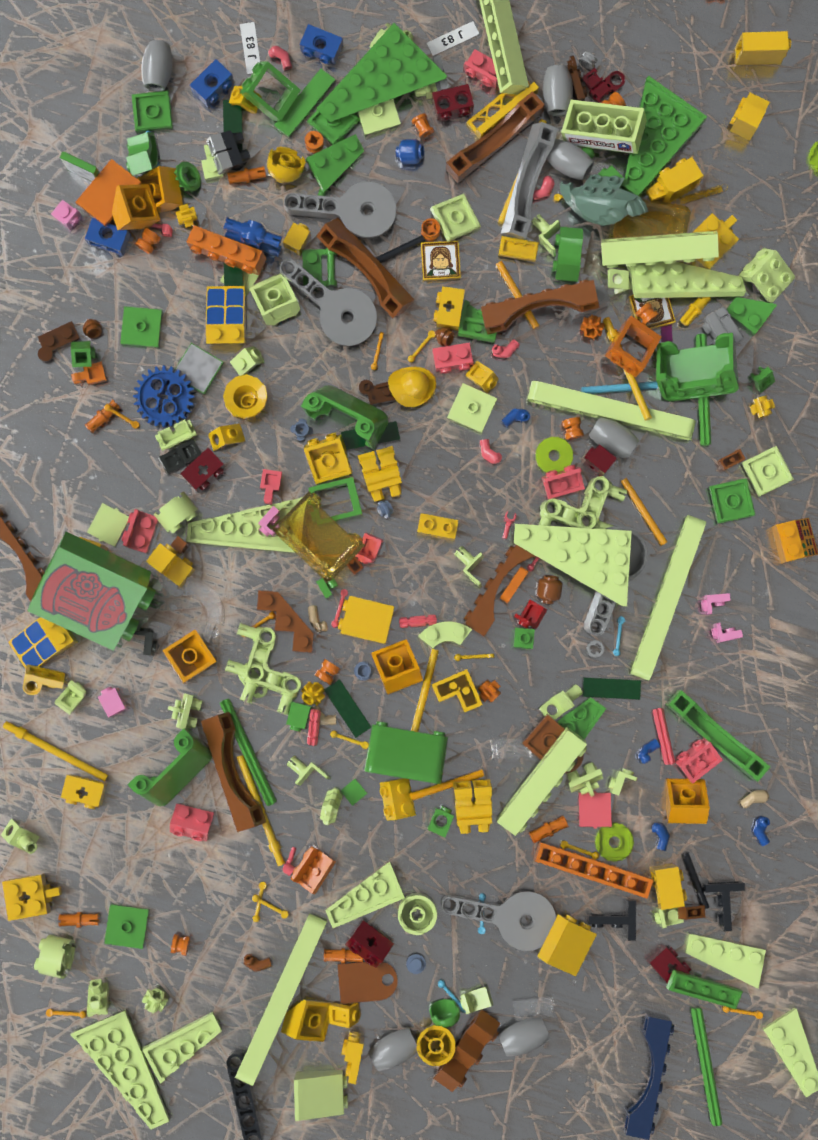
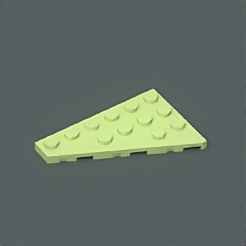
(587, 554)

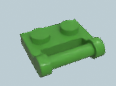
(313, 265)

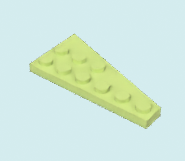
(682, 281)
(240, 529)
(121, 1059)

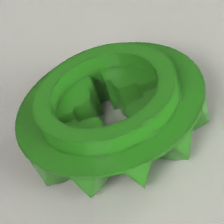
(192, 173)

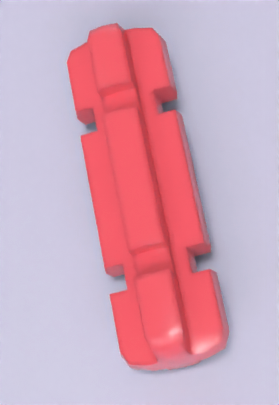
(416, 621)
(313, 729)

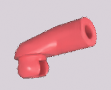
(283, 55)
(546, 188)
(505, 351)
(488, 454)

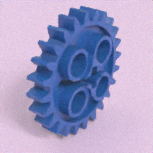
(147, 392)

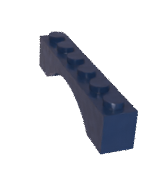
(640, 1116)

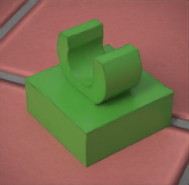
(763, 379)
(326, 587)

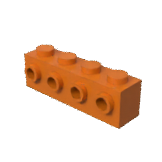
(226, 250)

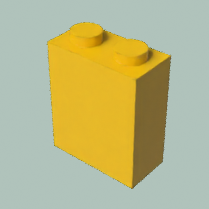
(762, 48)
(366, 619)
(567, 944)

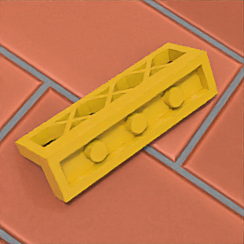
(491, 122)

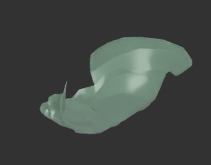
(602, 200)

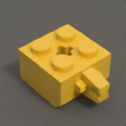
(676, 181)
(726, 237)
(40, 896)

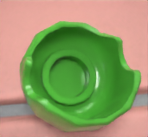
(444, 1013)

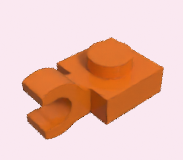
(93, 374)

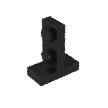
(723, 900)
(618, 920)

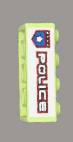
(604, 126)

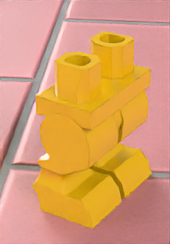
(383, 478)
(473, 812)

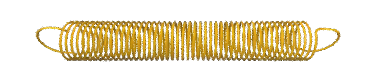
(698, 197)

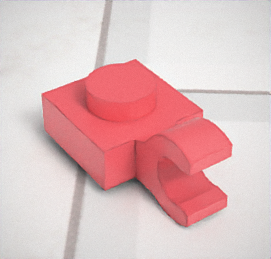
(270, 482)

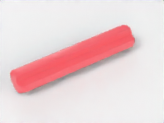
(663, 736)

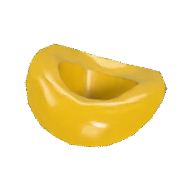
(412, 386)

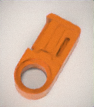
(514, 584)

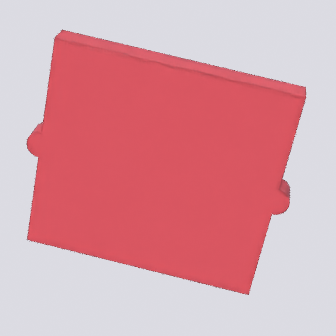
(595, 810)

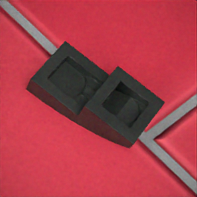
(179, 457)

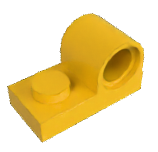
(41, 676)

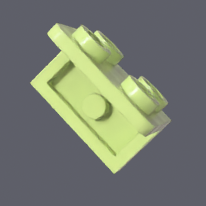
(768, 274)

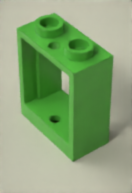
(285, 101)
(353, 495)

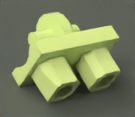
(184, 719)
(578, 783)
(97, 998)

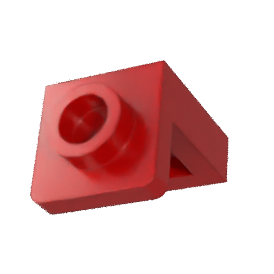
(531, 615)

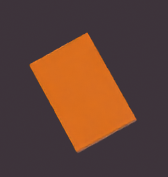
(100, 194)

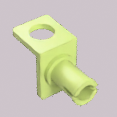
(546, 232)
(621, 281)
(470, 562)
(562, 701)
(304, 771)
(20, 837)

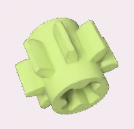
(154, 1000)

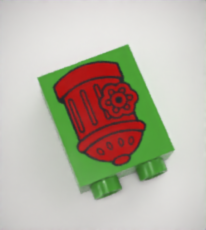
(92, 592)

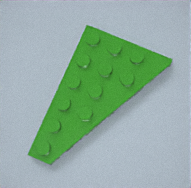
(383, 73)
(667, 130)

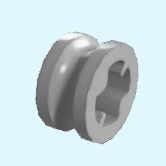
(588, 60)
(593, 643)

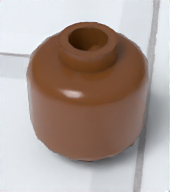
(549, 589)

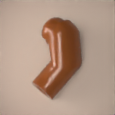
(255, 964)

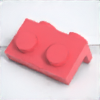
(563, 482)
(191, 822)

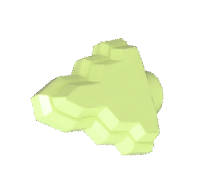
(331, 806)

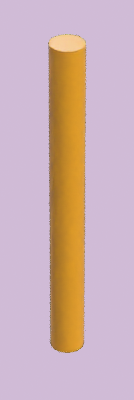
(515, 291)
(644, 512)
(445, 785)

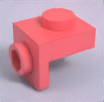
(371, 549)

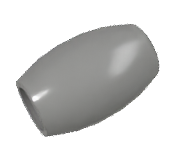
(156, 65)
(557, 90)
(570, 160)
(614, 437)
(524, 1036)
(393, 1049)

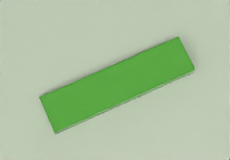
(305, 103)
(704, 989)

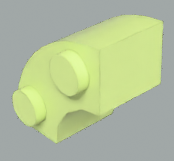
(444, 632)

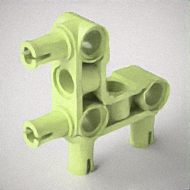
(591, 506)
(267, 678)

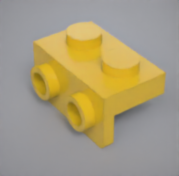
(397, 799)

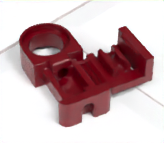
(601, 87)

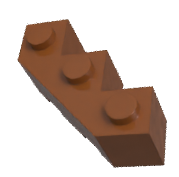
(287, 620)
(468, 1050)

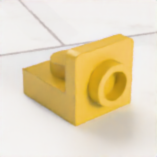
(238, 99)
(482, 376)
(344, 1015)

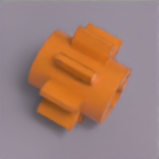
(592, 326)
(489, 690)

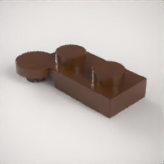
(579, 91)
(57, 339)
(376, 393)

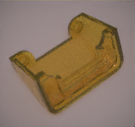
(659, 220)
(317, 537)

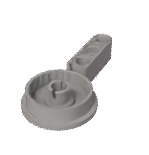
(350, 208)
(334, 305)
(638, 560)
(509, 916)

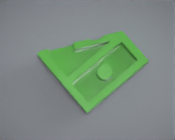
(750, 313)
(473, 324)

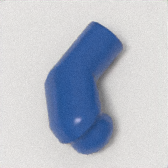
(516, 415)
(647, 749)
(759, 830)
(663, 835)

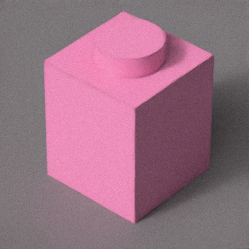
(112, 701)

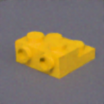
(327, 458)
(352, 1050)

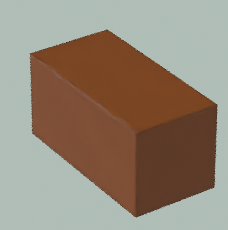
(731, 460)
(180, 545)
(355, 566)
(691, 912)

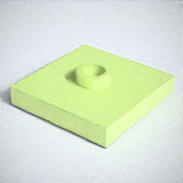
(379, 117)
(455, 217)
(472, 408)
(767, 471)

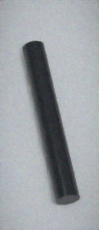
(400, 249)
(695, 880)

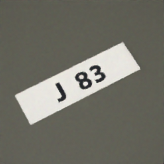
(453, 38)
(250, 45)

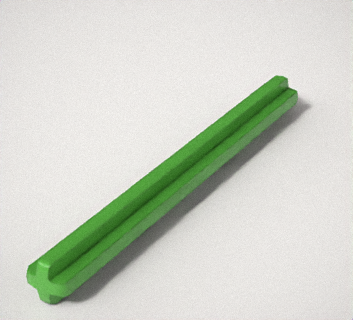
(704, 405)
(249, 755)
(706, 1066)

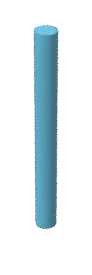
(618, 387)

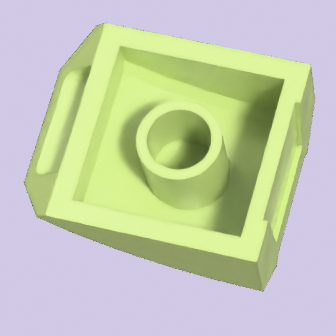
(275, 299)

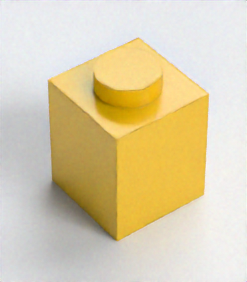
(297, 238)

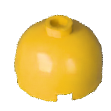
(285, 164)
(435, 1045)

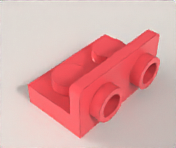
(482, 68)
(452, 357)
(140, 531)
(698, 760)

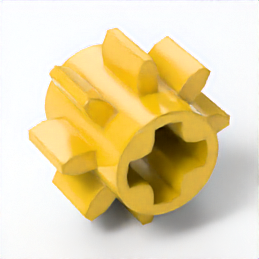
(186, 215)
(762, 406)
(312, 693)

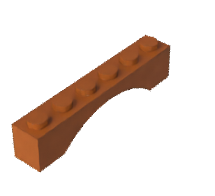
(515, 121)
(343, 242)
(501, 315)
(32, 572)
(483, 615)
(243, 807)

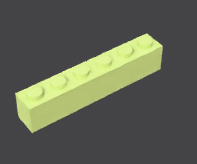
(504, 46)
(660, 248)
(541, 781)

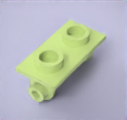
(168, 439)

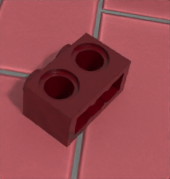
(450, 97)

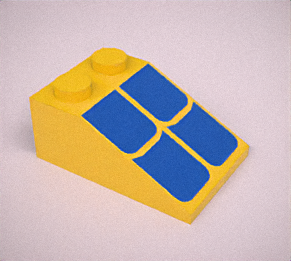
(225, 315)
(41, 642)

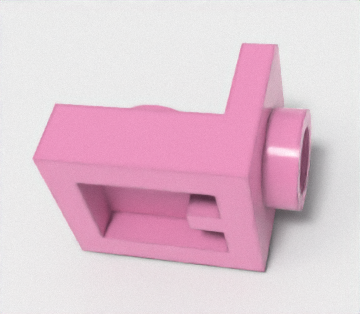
(66, 214)
(270, 518)
(717, 600)
(729, 634)

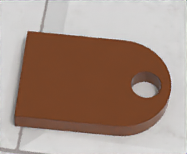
(543, 738)
(364, 982)

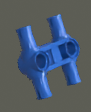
(253, 235)

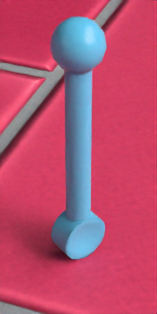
(620, 620)
(481, 930)
(441, 984)

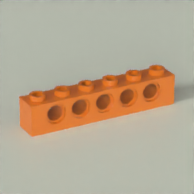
(593, 869)

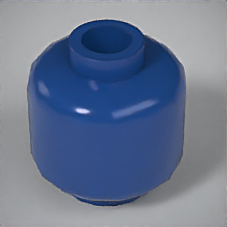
(410, 151)

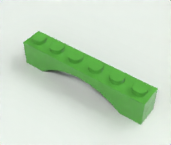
(725, 743)

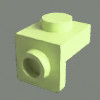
(247, 360)
(71, 697)
(617, 782)
(476, 1000)

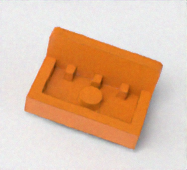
(313, 869)

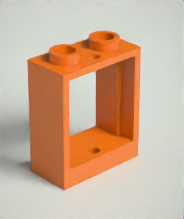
(642, 335)

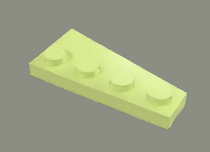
(370, 895)
(732, 958)
(175, 1048)
(793, 1048)

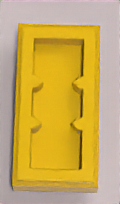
(518, 249)

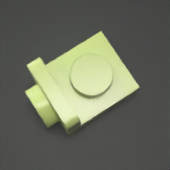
(667, 917)

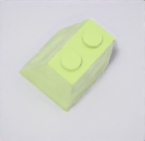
(319, 1094)

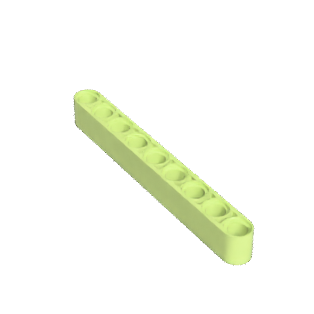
(603, 407)
(668, 597)
(280, 999)

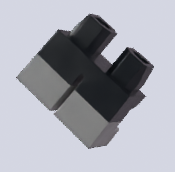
(226, 152)

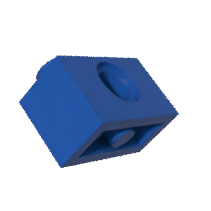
(314, 36)
(213, 73)
(116, 243)

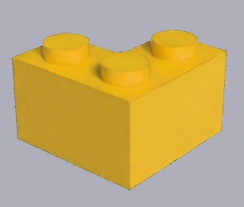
(748, 115)
(169, 564)
(460, 685)
(668, 886)

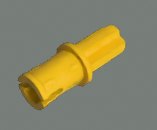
(694, 310)

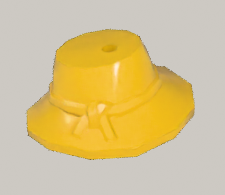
(242, 392)

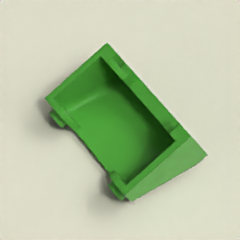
(697, 370)
(370, 420)
(406, 753)
(178, 774)

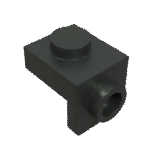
(150, 644)

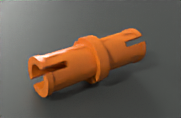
(246, 175)
(101, 417)
(548, 829)
(78, 919)
(341, 956)

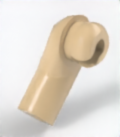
(314, 619)
(326, 720)
(756, 796)

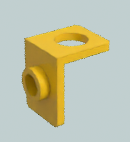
(227, 435)

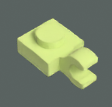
(209, 168)

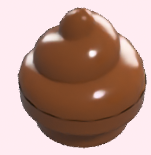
(92, 328)
(444, 336)

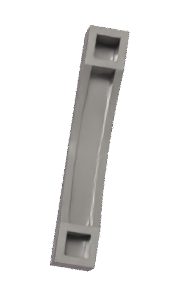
(519, 210)

